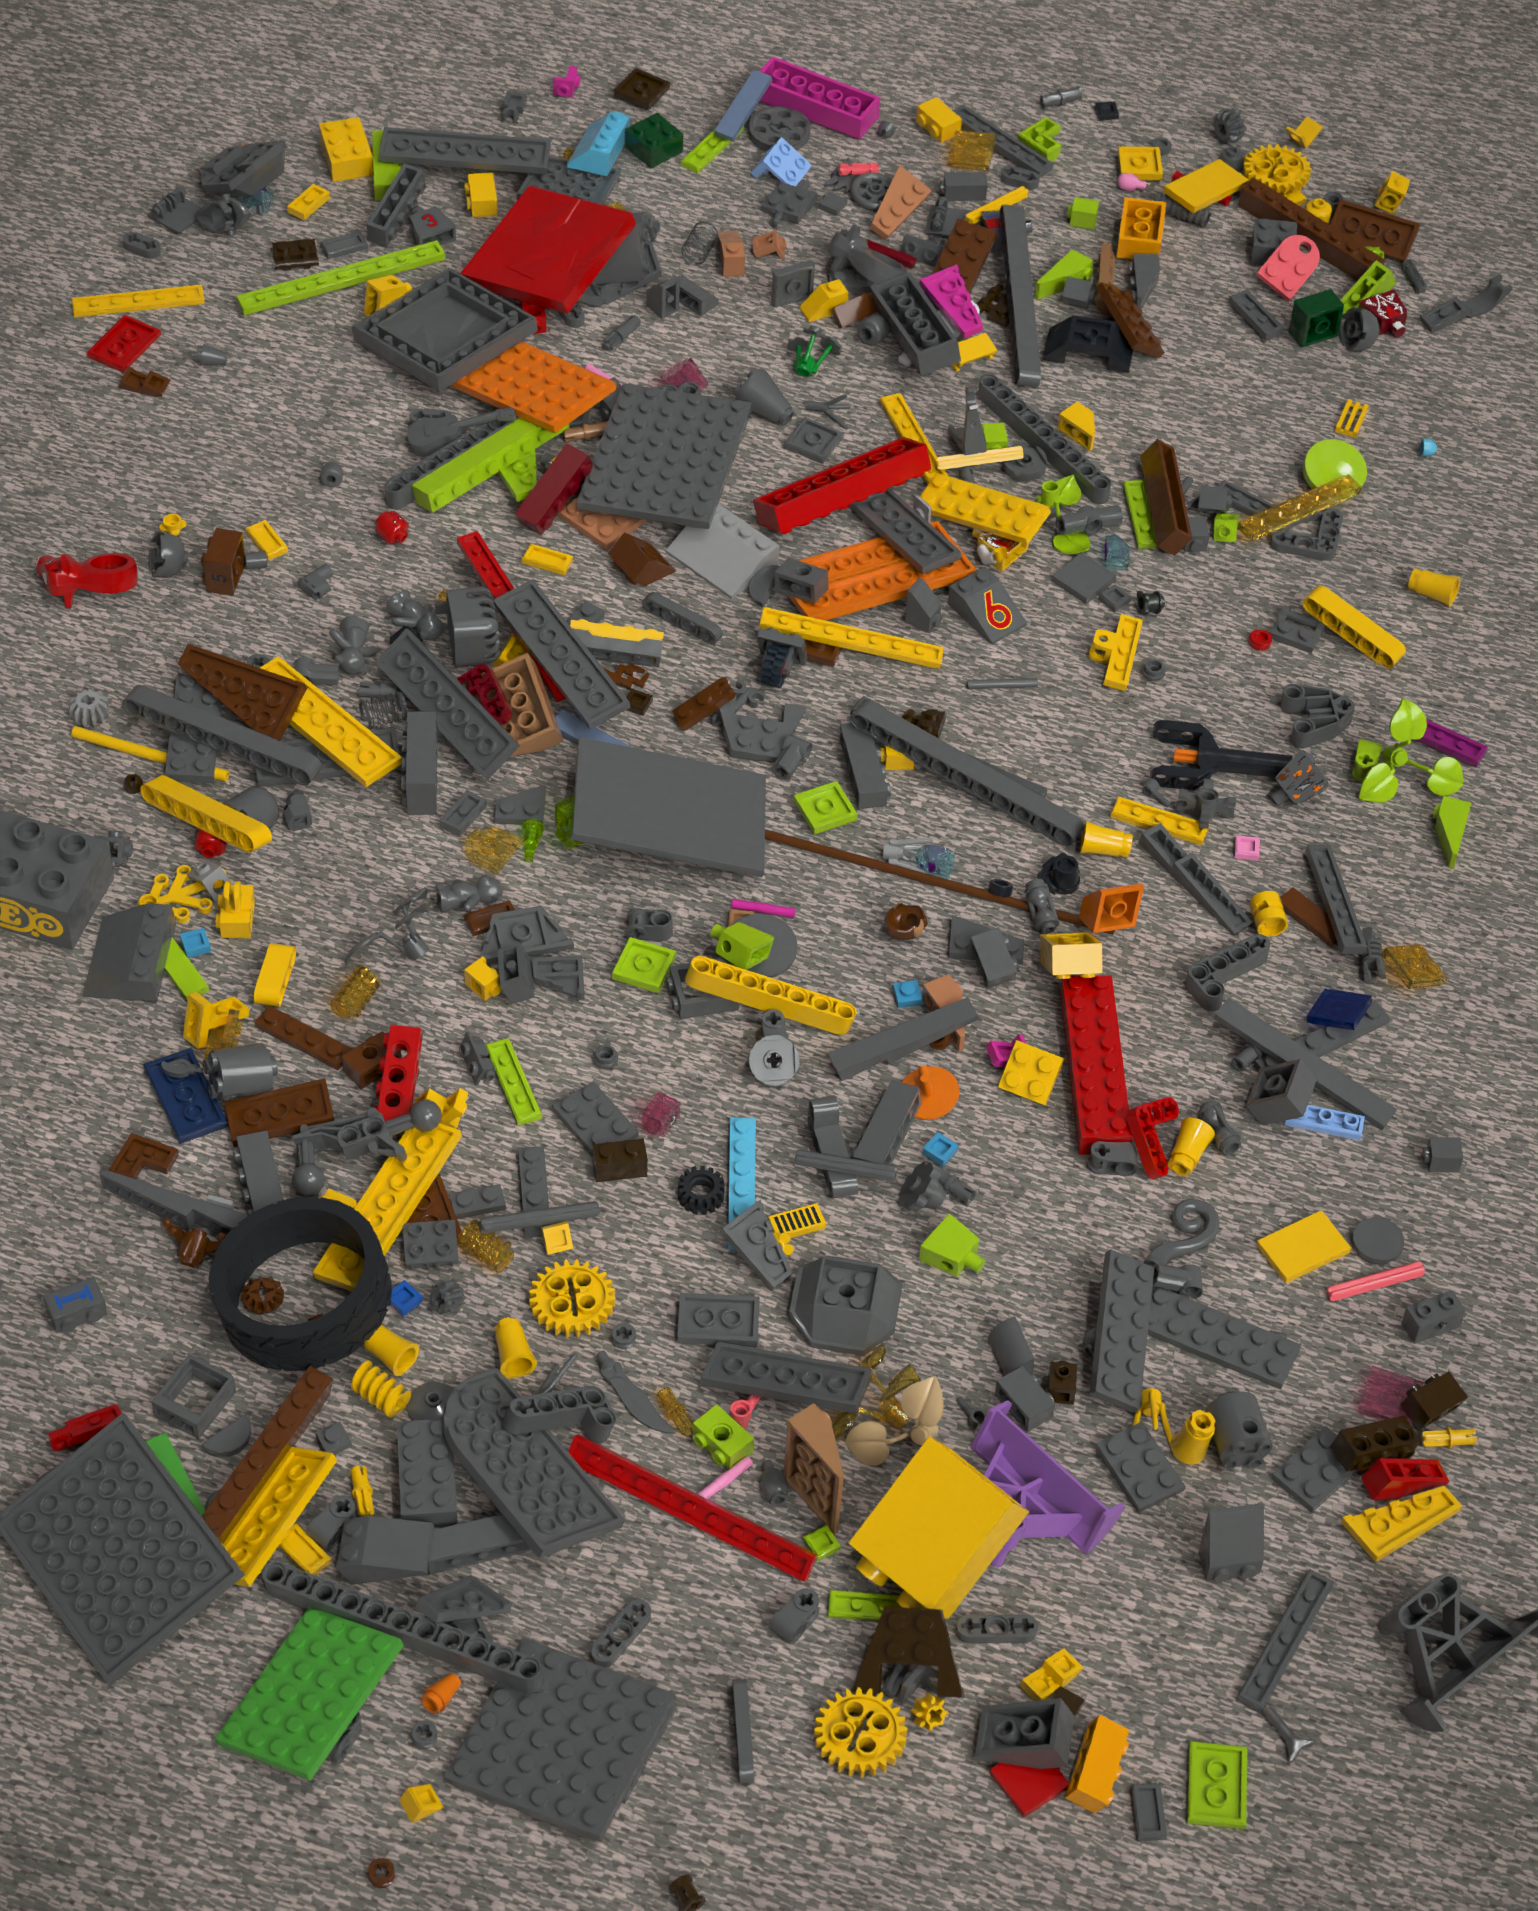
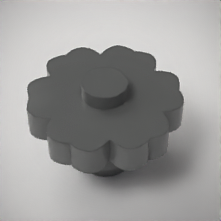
(922, 1188)

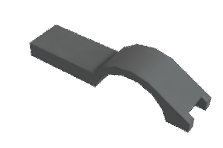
(1456, 309)

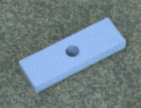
(1329, 1122)

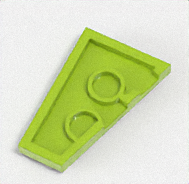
(520, 476)

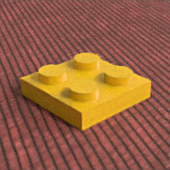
(1141, 162)
(1031, 1073)

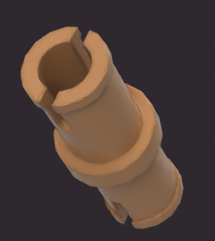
(584, 432)

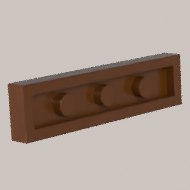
(302, 1037)

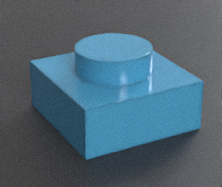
(195, 943)
(907, 994)
(940, 1149)

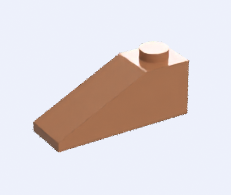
(731, 253)
(940, 994)

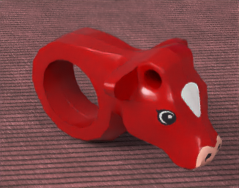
(99, 574)

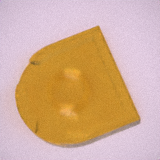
(491, 848)

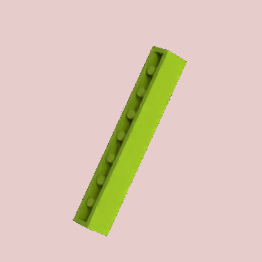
(479, 463)

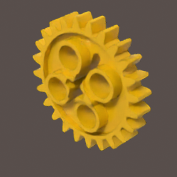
(1267, 168)
(547, 1301)
(837, 1721)

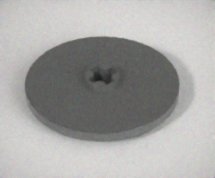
(783, 948)

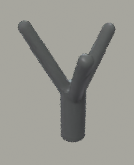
(825, 406)

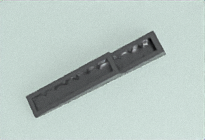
(1194, 878)
(901, 1039)
(180, 1208)

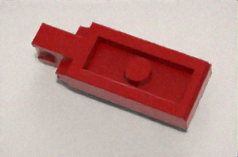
(83, 1428)

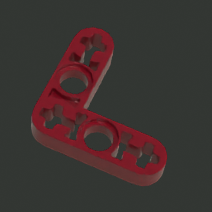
(482, 688)

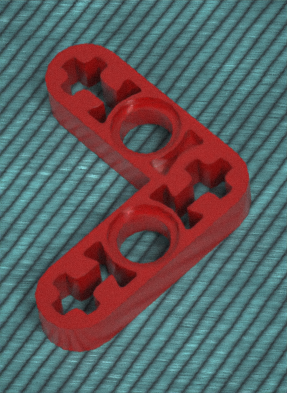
(1142, 1127)

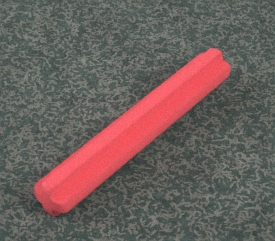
(1375, 1281)

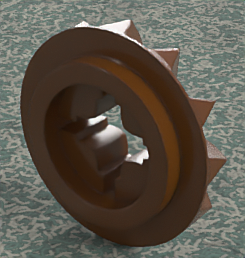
(252, 1299)

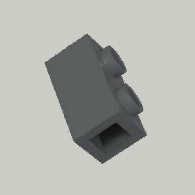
(964, 186)

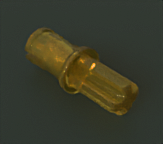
(675, 1411)

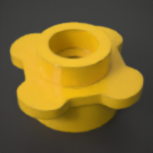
(172, 524)

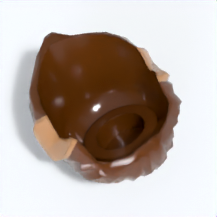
(905, 921)

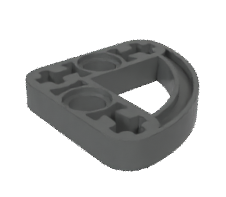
(1315, 544)

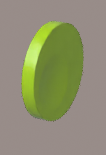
(1332, 460)

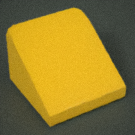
(420, 1802)

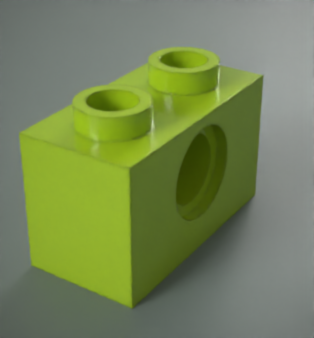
(717, 1425)

